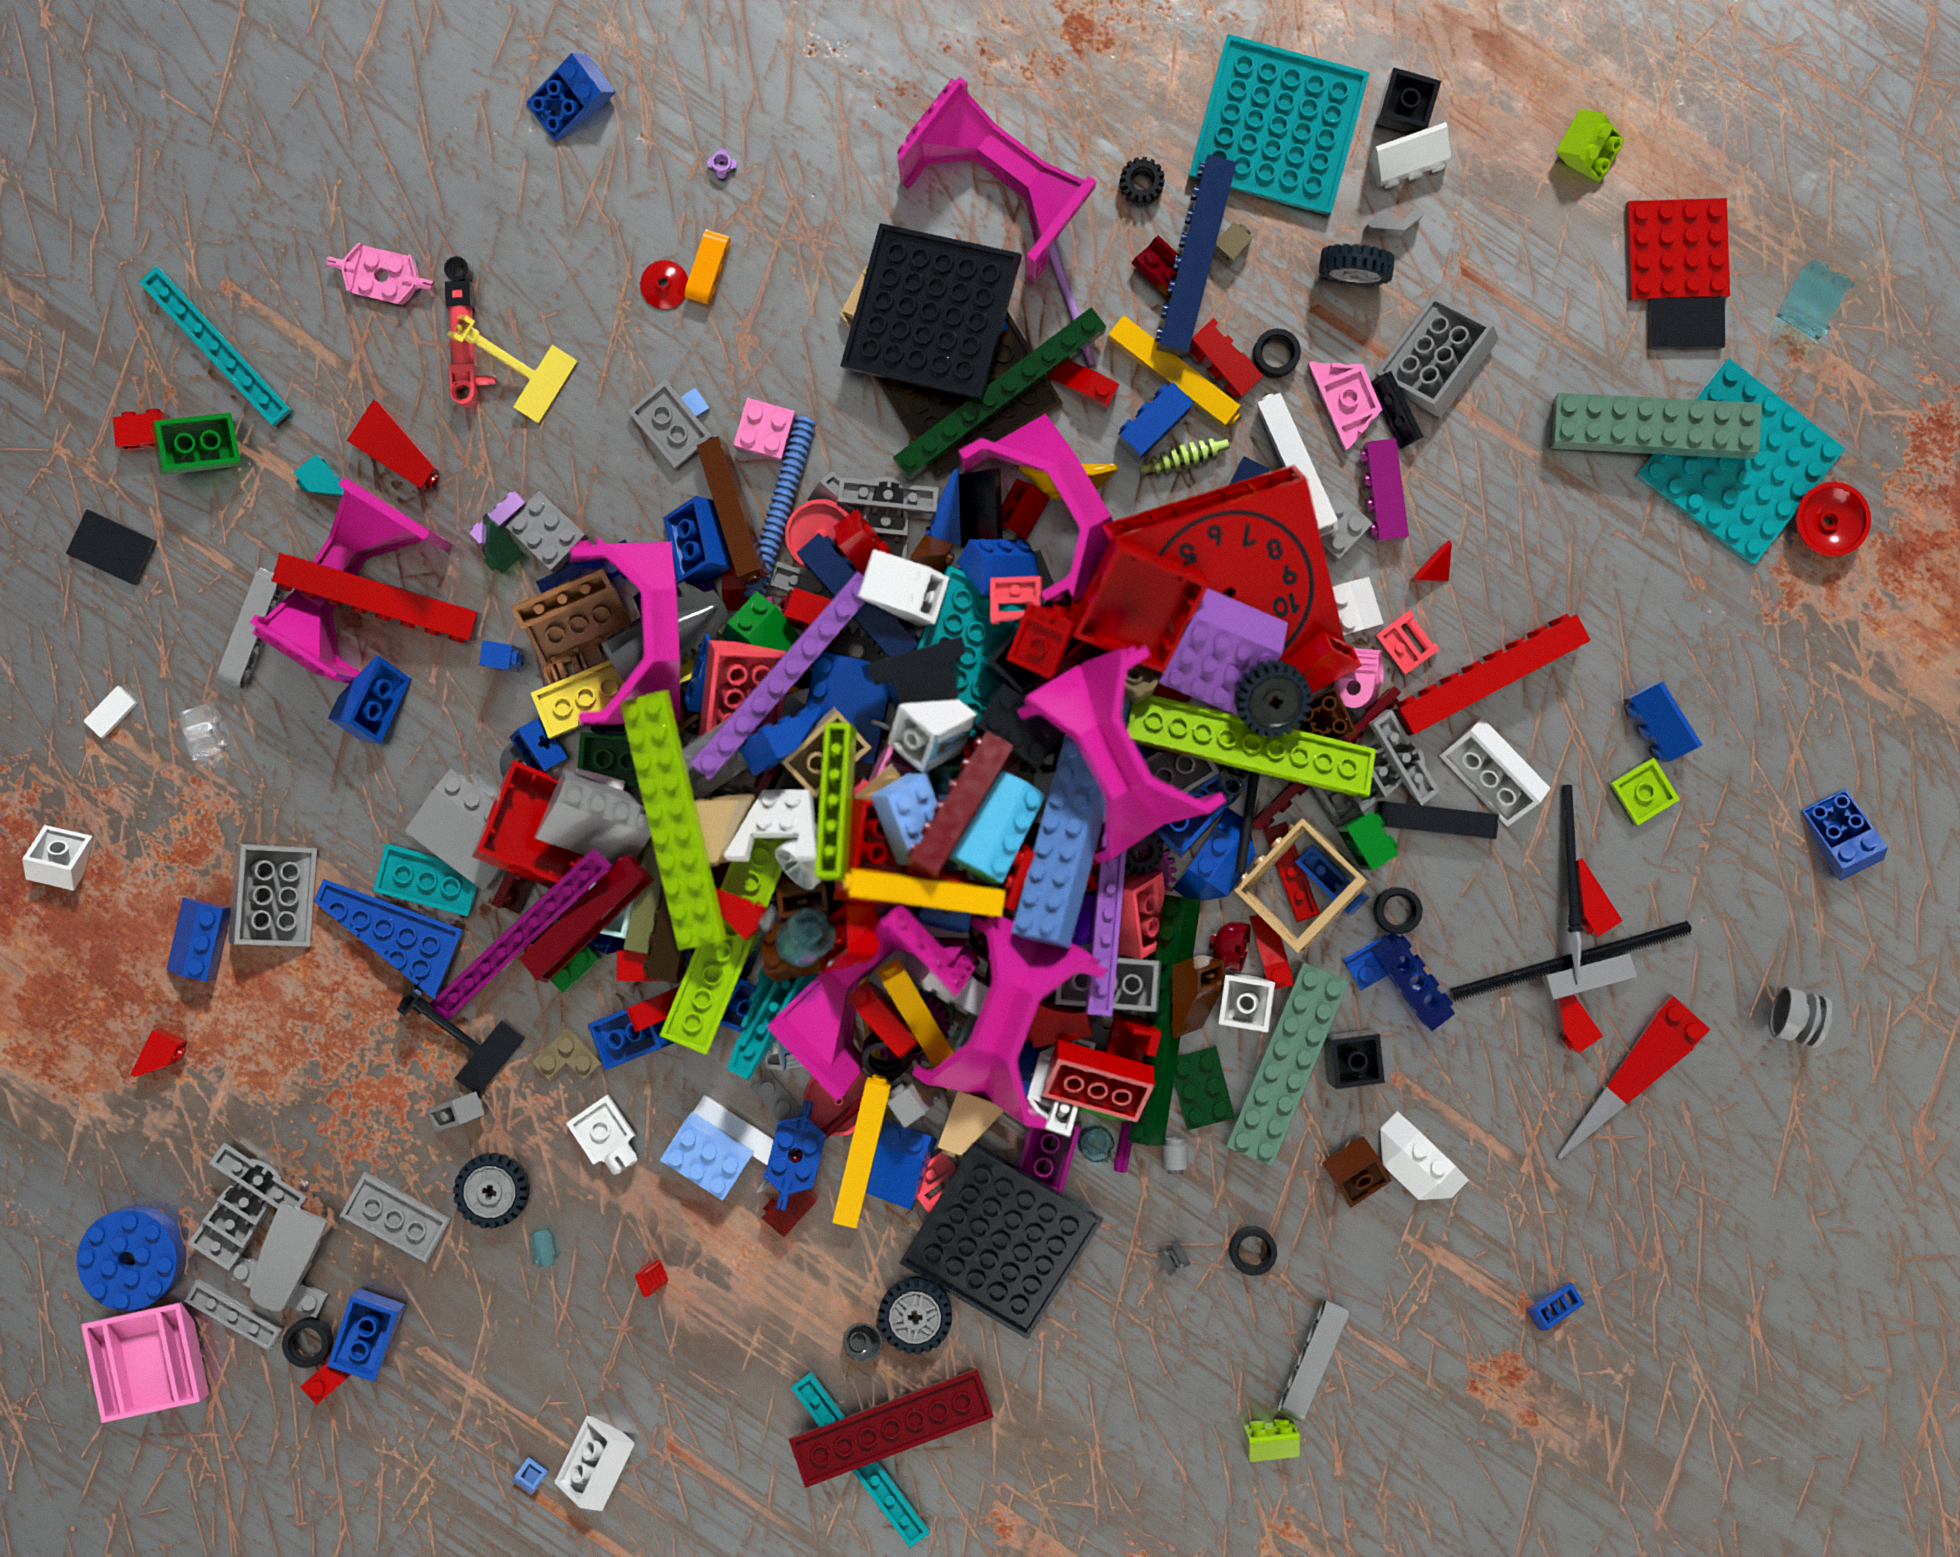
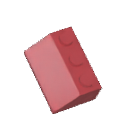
(1141, 914)

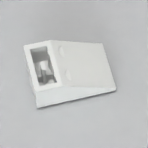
(903, 588)

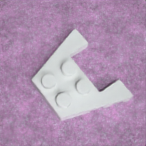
(778, 816)

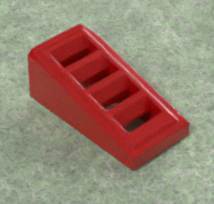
(651, 1277)

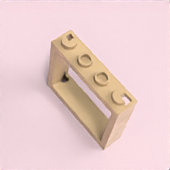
(1264, 863)

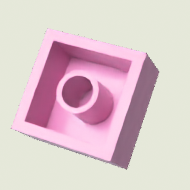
(764, 430)

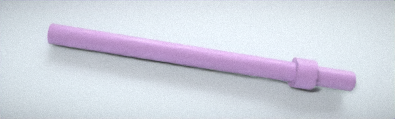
(1069, 298)

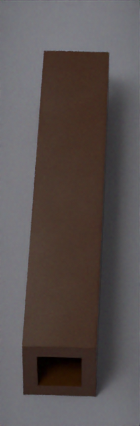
(732, 510)

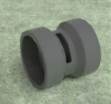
(1178, 1255)

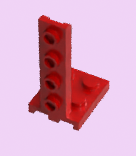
(1043, 637)
(1011, 884)

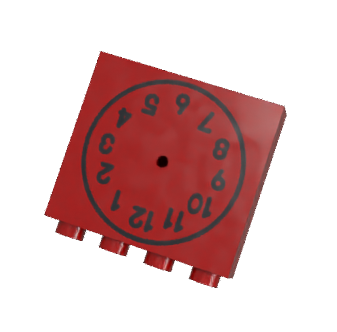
(1250, 544)

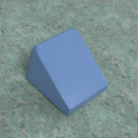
(529, 1476)

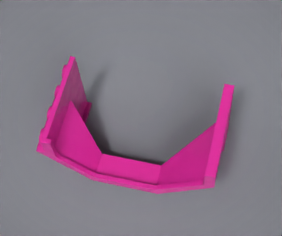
(961, 131)
(1044, 449)
(361, 530)
(652, 572)
(1088, 709)
(1020, 978)
(821, 1019)

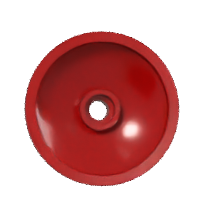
(1847, 515)

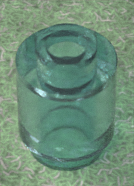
(543, 1248)

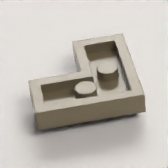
(567, 1049)

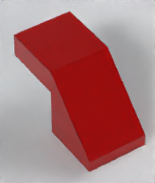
(732, 589)

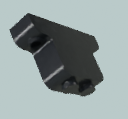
(919, 674)

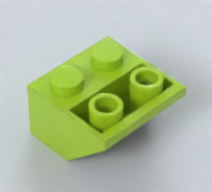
(1590, 144)
(1271, 1440)

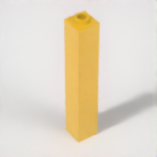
(1170, 369)
(924, 892)
(915, 1012)
(862, 1151)

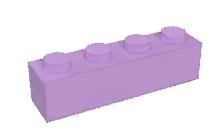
(501, 514)

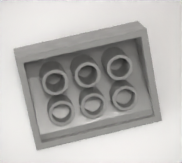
(1439, 354)
(596, 816)
(451, 826)
(272, 895)

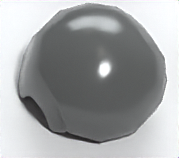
(862, 1342)

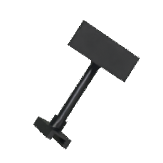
(487, 1057)

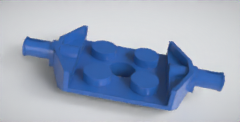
(780, 1170)

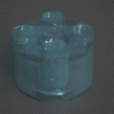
(805, 937)

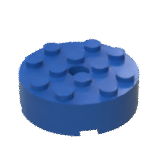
(106, 1262)

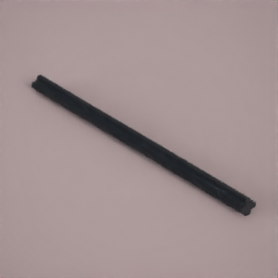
(1566, 961)

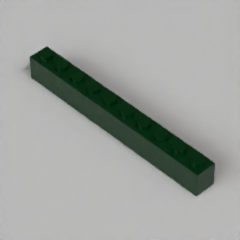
(1000, 394)
(1174, 945)

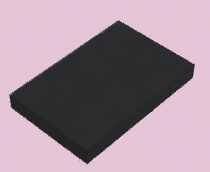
(1686, 323)
(980, 505)
(110, 547)

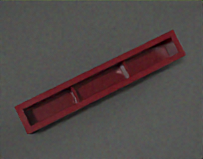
(960, 806)
(586, 918)

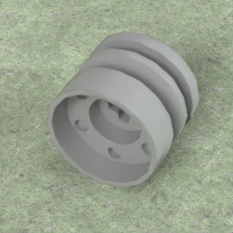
(1801, 1017)

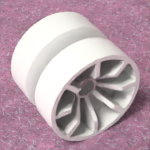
(800, 872)

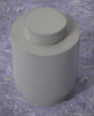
(1174, 1155)

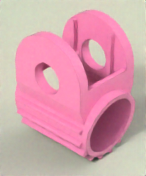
(1369, 676)

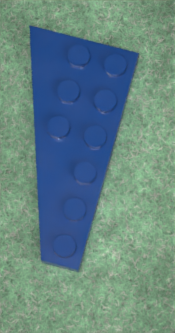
(405, 939)

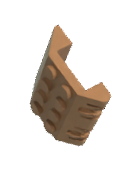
(572, 622)

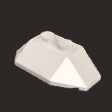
(1059, 1114)
(1417, 1161)

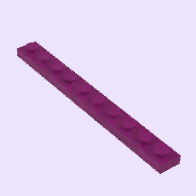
(521, 934)

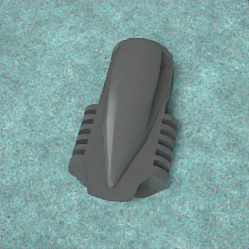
(697, 615)

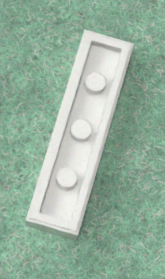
(736, 1127)

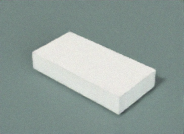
(110, 712)

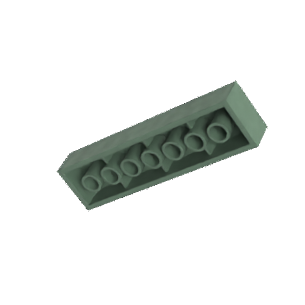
(1656, 425)
(1285, 1063)

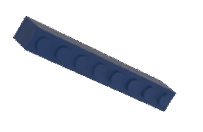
(1196, 255)

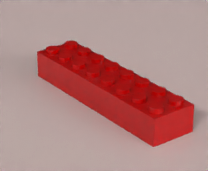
(1496, 672)

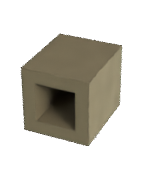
(1233, 242)

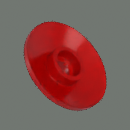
(669, 295)

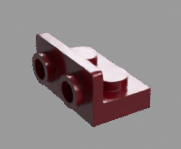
(1157, 263)
(512, 892)

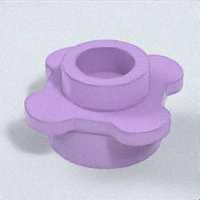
(721, 156)

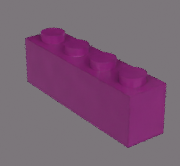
(1385, 490)

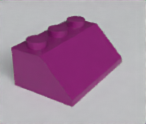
(1049, 1155)

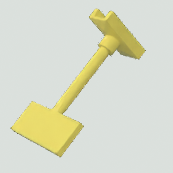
(542, 382)

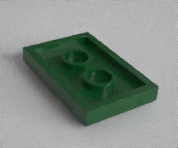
(1202, 1088)

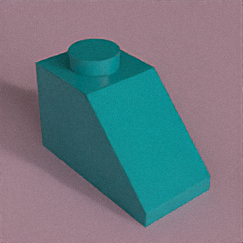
(318, 478)

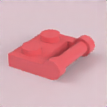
(1013, 591)
(1400, 646)
(938, 1170)

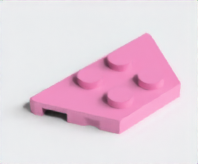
(1347, 398)

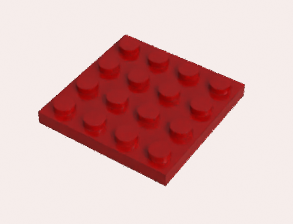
(1678, 249)

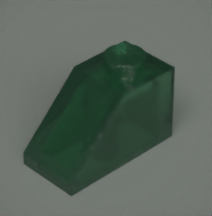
(498, 547)

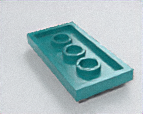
(423, 880)

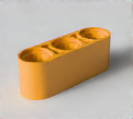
(707, 267)

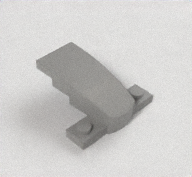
(888, 506)
(1396, 761)
(241, 1206)
(284, 1263)

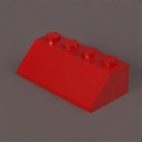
(1098, 1081)

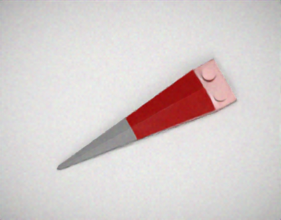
(1662, 1044)

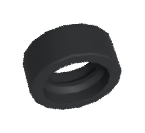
(1269, 335)
(1416, 910)
(874, 1066)
(1268, 1262)
(292, 1354)

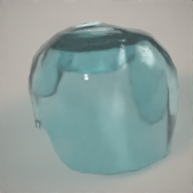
(1096, 1144)

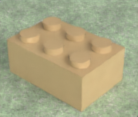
(808, 758)

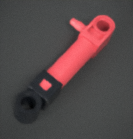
(461, 300)

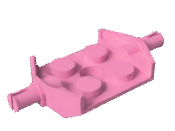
(364, 263)

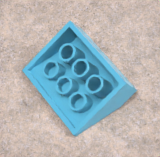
(998, 829)

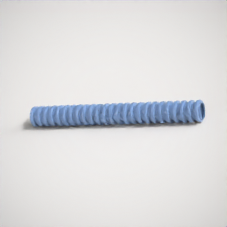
(782, 500)

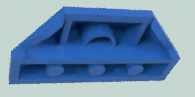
(1213, 867)

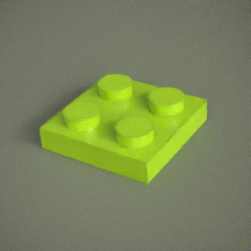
(1644, 791)

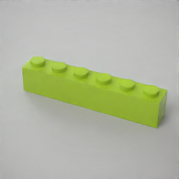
(835, 801)

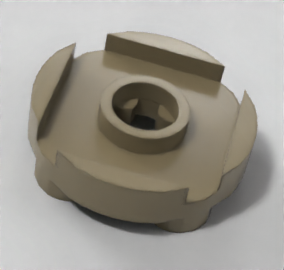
(1143, 685)

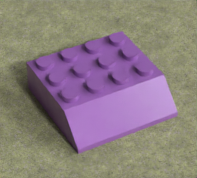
(1219, 647)

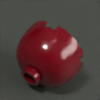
(1231, 944)

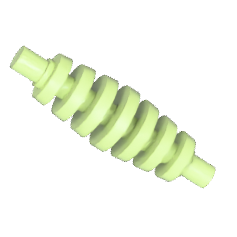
(1184, 457)

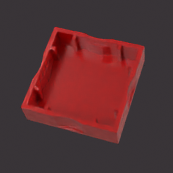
(1138, 603)
(512, 825)

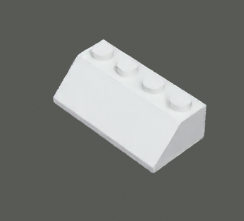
(1495, 772)

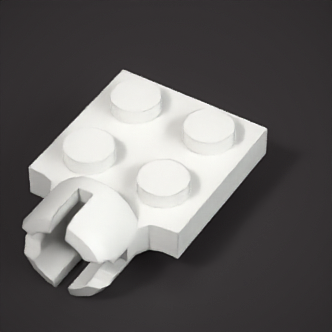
(604, 1135)

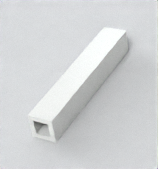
(1293, 452)

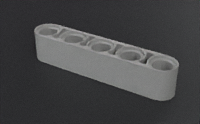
(243, 645)
(1313, 1360)

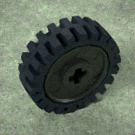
(1257, 691)

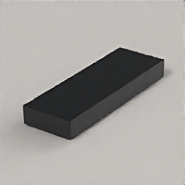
(1396, 410)

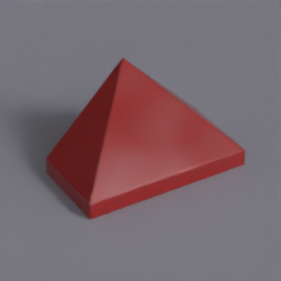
(1436, 567)

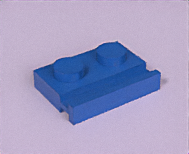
(1365, 967)

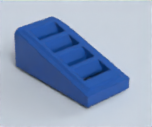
(1535, 1310)

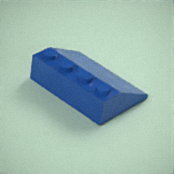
(841, 684)

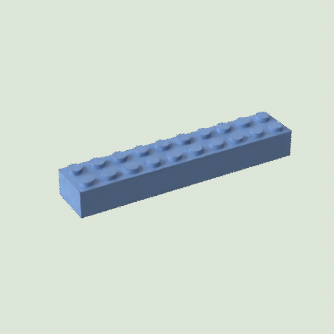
(1063, 850)

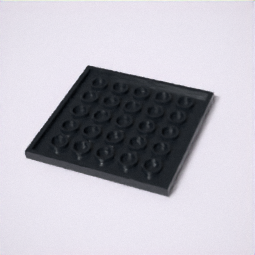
(931, 311)
(1001, 1240)

